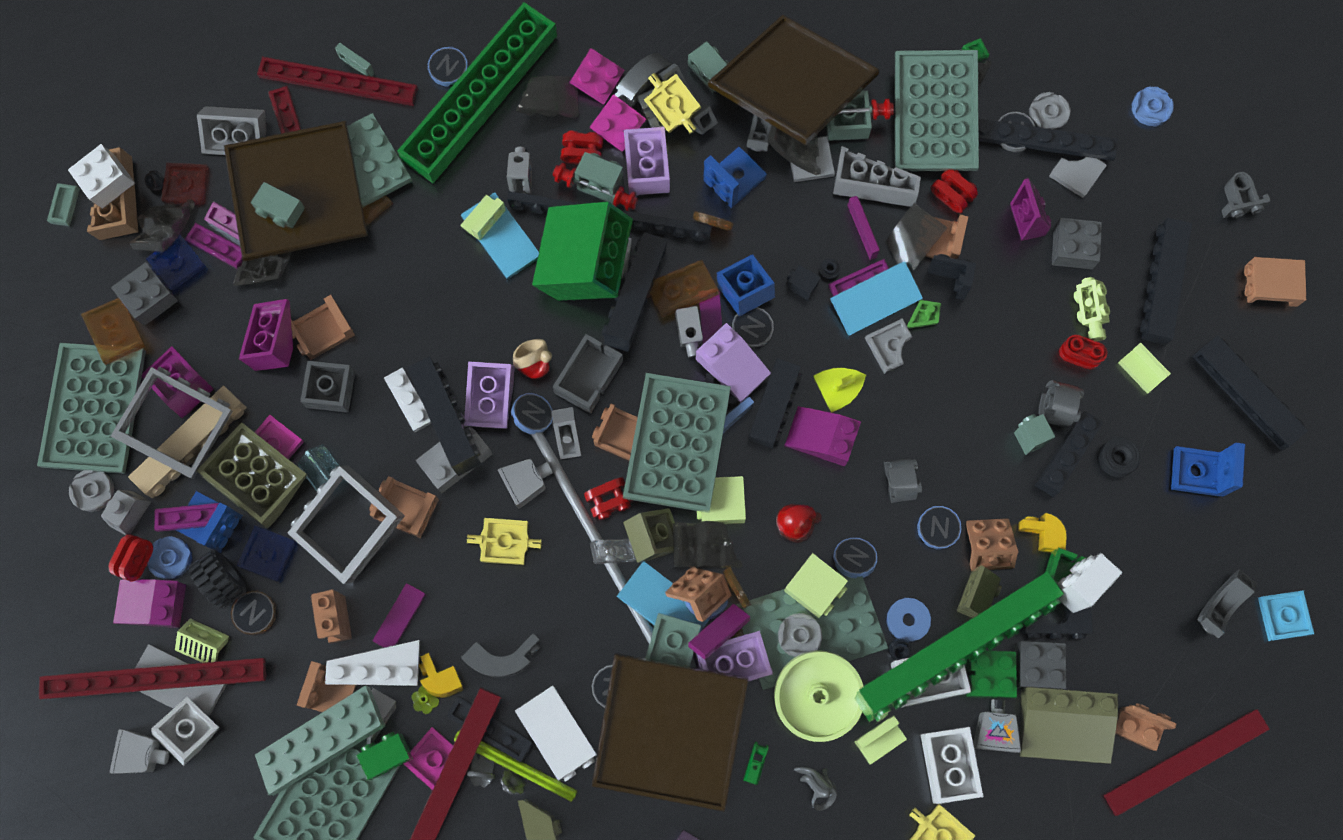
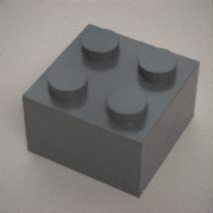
(1076, 243)
(144, 294)
(327, 386)
(1041, 665)

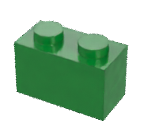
(384, 756)

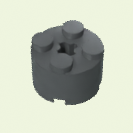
(1061, 403)

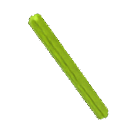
(525, 770)

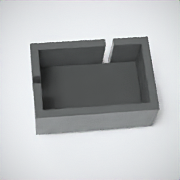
(588, 373)

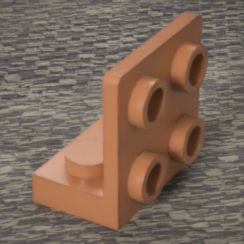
(952, 239)
(992, 544)
(702, 589)
(317, 694)
(1142, 726)

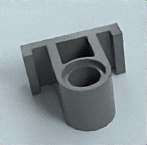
(1243, 199)

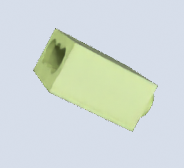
(726, 502)
(816, 586)

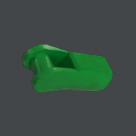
(755, 767)

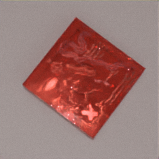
(185, 183)

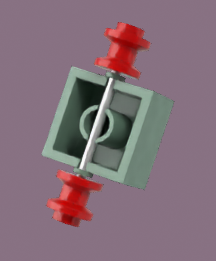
(855, 118)
(598, 179)

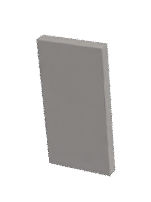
(203, 697)

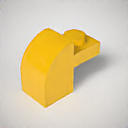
(1050, 531)
(439, 684)

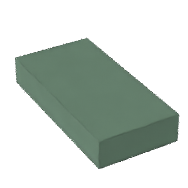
(354, 60)
(63, 204)

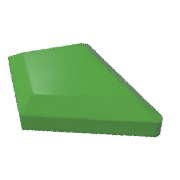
(925, 314)

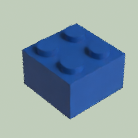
(746, 285)

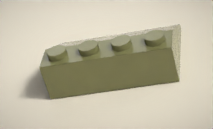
(253, 475)
(1068, 724)

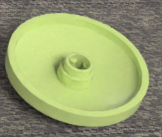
(818, 696)

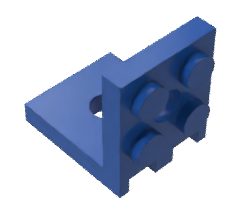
(725, 184)
(1219, 471)
(219, 526)

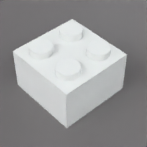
(101, 176)

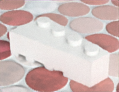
(378, 667)

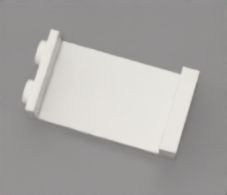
(556, 734)

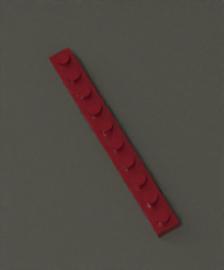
(152, 678)

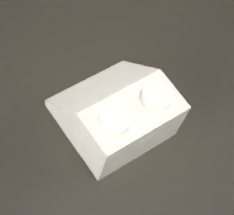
(184, 731)

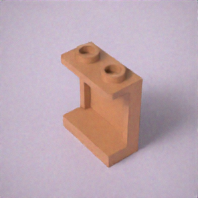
(1276, 280)
(321, 329)
(616, 432)
(413, 503)
(331, 616)

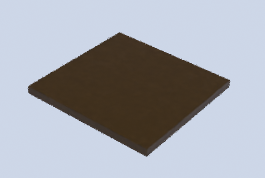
(793, 79)
(308, 165)
(670, 732)

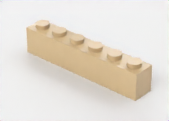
(185, 444)

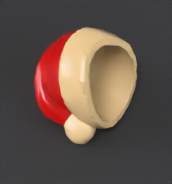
(532, 358)

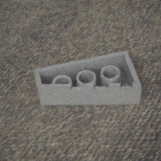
(874, 180)

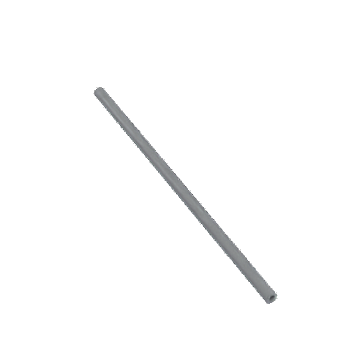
(586, 521)

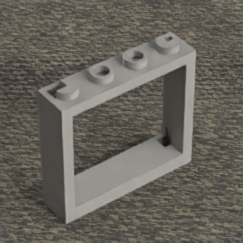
(183, 385)
(384, 530)

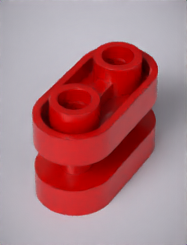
(578, 144)
(954, 190)
(1083, 352)
(603, 509)
(130, 557)

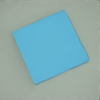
(1286, 615)

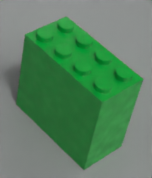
(582, 251)

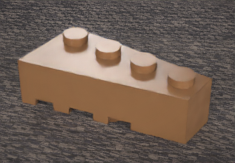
(119, 215)

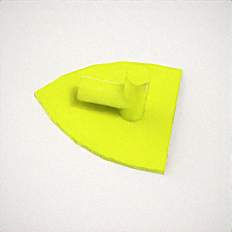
(839, 386)

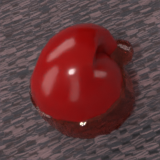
(797, 522)

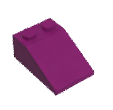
(1030, 212)
(268, 336)
(174, 398)
(823, 434)
(150, 603)

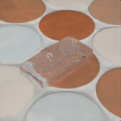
(612, 551)

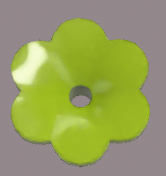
(427, 705)

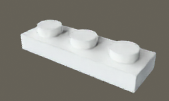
(408, 399)

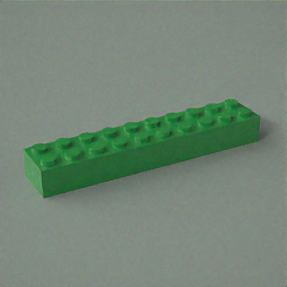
(478, 92)
(958, 646)

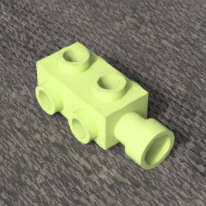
(1093, 307)

